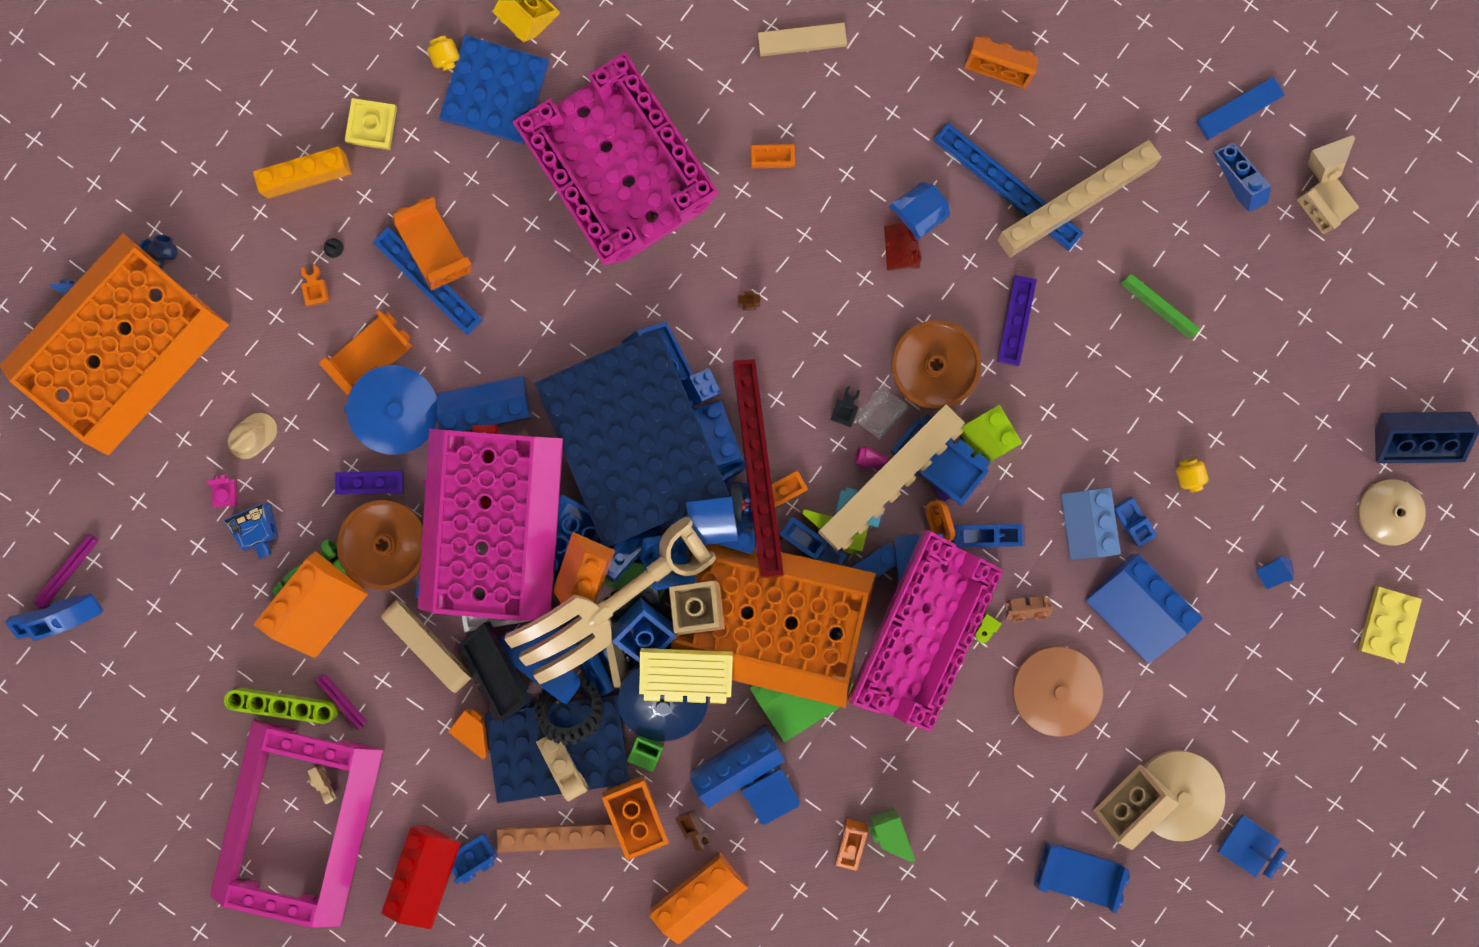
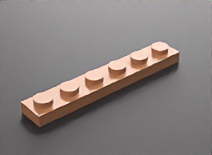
(556, 837)

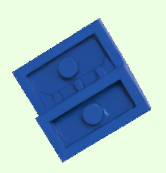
(713, 520)

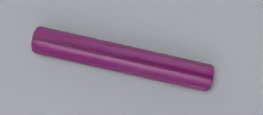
(65, 571)

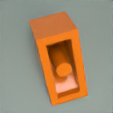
(472, 732)

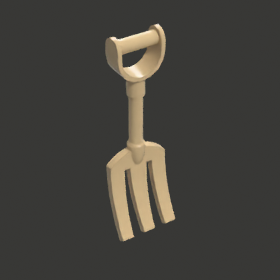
(595, 616)

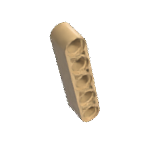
(426, 645)

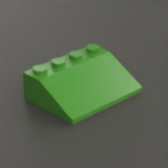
(789, 712)

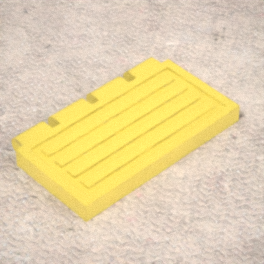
(685, 674)

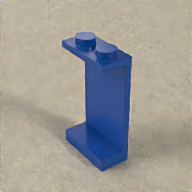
(1082, 876)

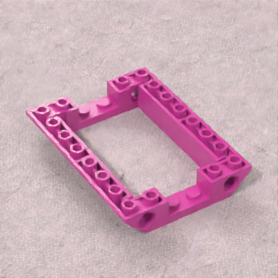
(306, 910)

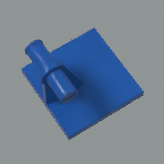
(1251, 847)

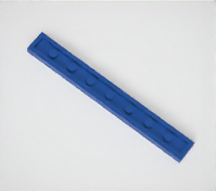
(1000, 180)

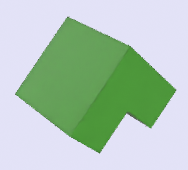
(645, 753)

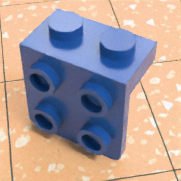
(651, 553)
(771, 795)

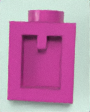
(223, 491)

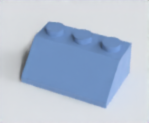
(1090, 524)

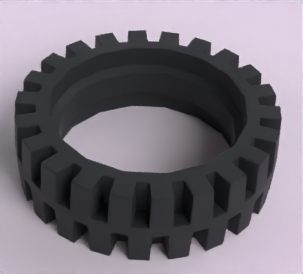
(571, 733)

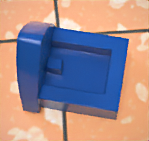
(1276, 572)

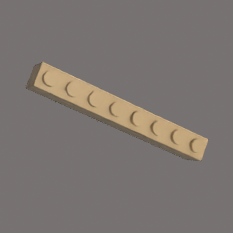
(1079, 198)
(891, 478)

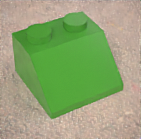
(890, 833)

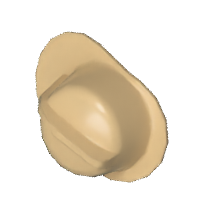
(252, 435)

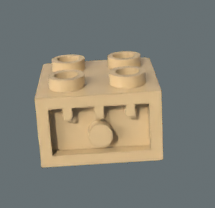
(1328, 204)

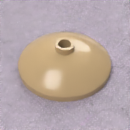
(1379, 512)

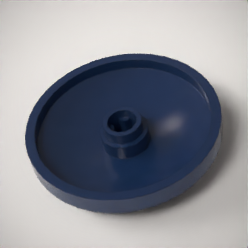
(656, 718)

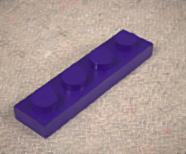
(1016, 320)

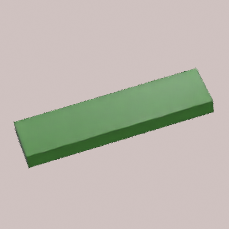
(1160, 306)

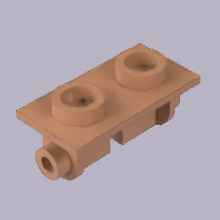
(1036, 609)

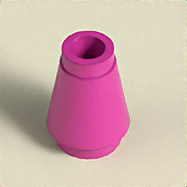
(870, 458)

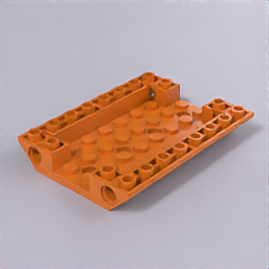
(133, 367)
(764, 650)

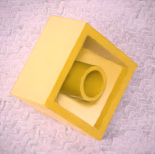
(525, 17)

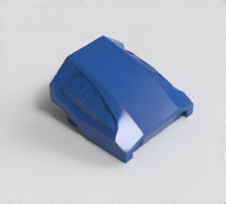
(922, 209)

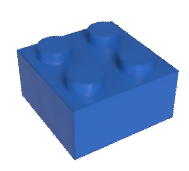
(702, 387)

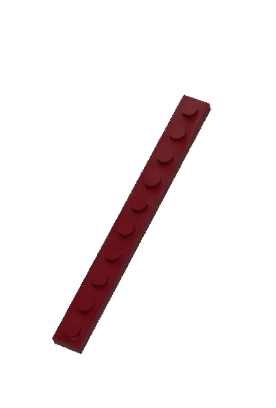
(757, 469)

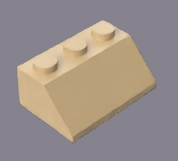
(1136, 807)

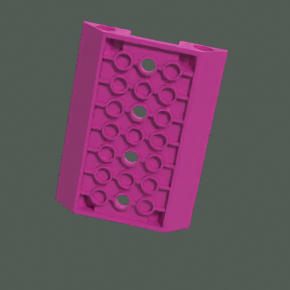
(643, 148)
(516, 526)
(933, 636)

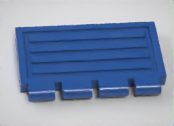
(954, 469)

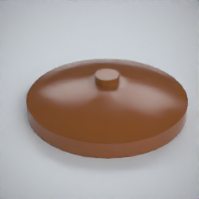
(936, 364)
(381, 544)

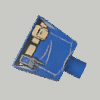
(254, 529)

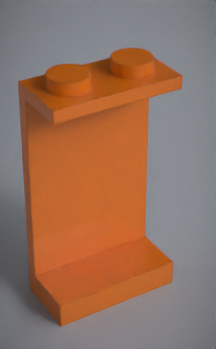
(431, 243)
(374, 347)

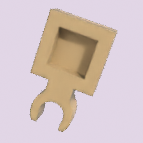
(320, 780)

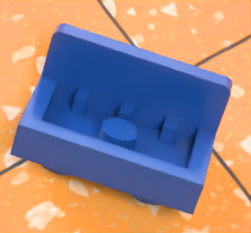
(472, 857)

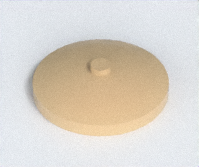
(1195, 787)

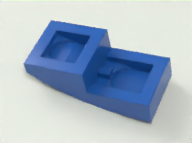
(1134, 522)

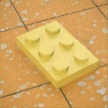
(1389, 624)

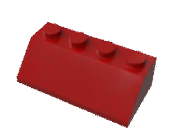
(421, 877)

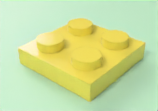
(370, 124)

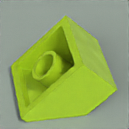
(990, 434)

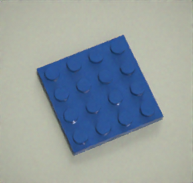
(493, 88)

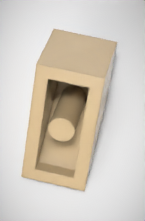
(1329, 160)

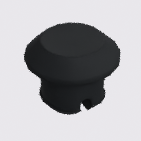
(333, 247)

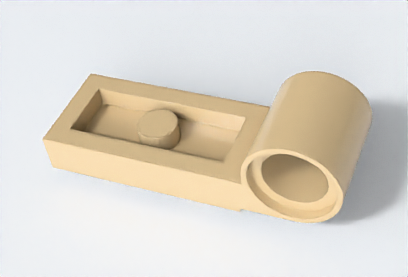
(563, 768)

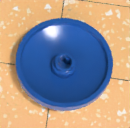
(392, 409)

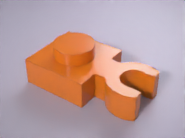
(314, 290)

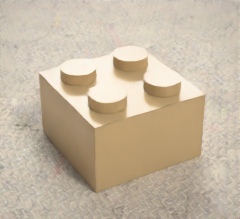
(696, 607)

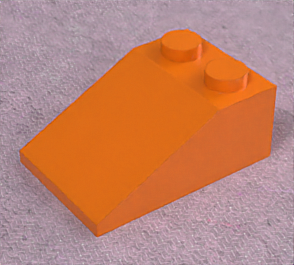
(634, 817)

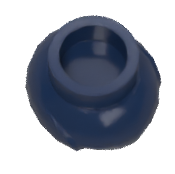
(162, 249)

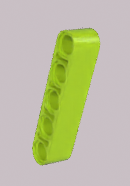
(271, 708)

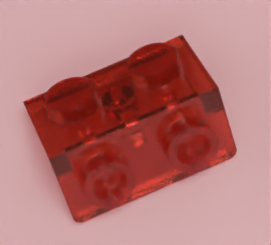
(901, 248)

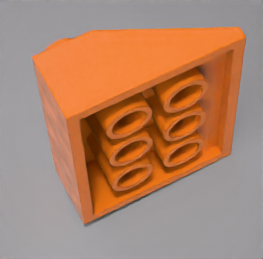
(311, 606)

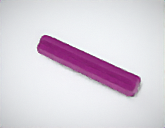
(341, 702)

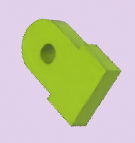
(989, 625)

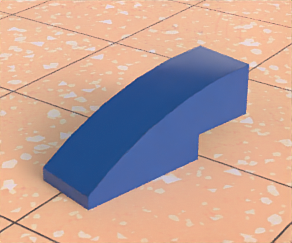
(989, 535)
(811, 543)

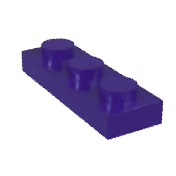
(369, 482)

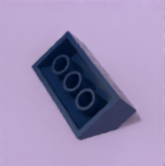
(1425, 437)

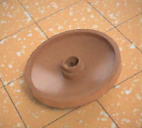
(1057, 691)

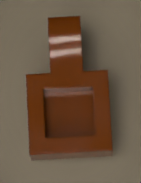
(749, 301)
(692, 827)

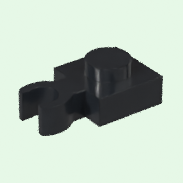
(845, 410)

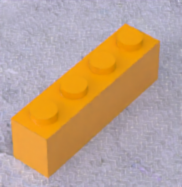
(302, 172)

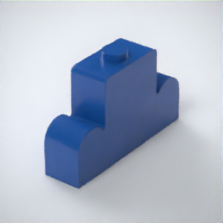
(561, 687)

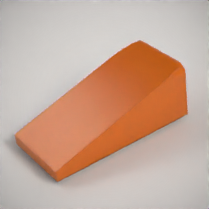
(852, 844)

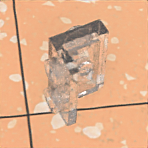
(881, 412)

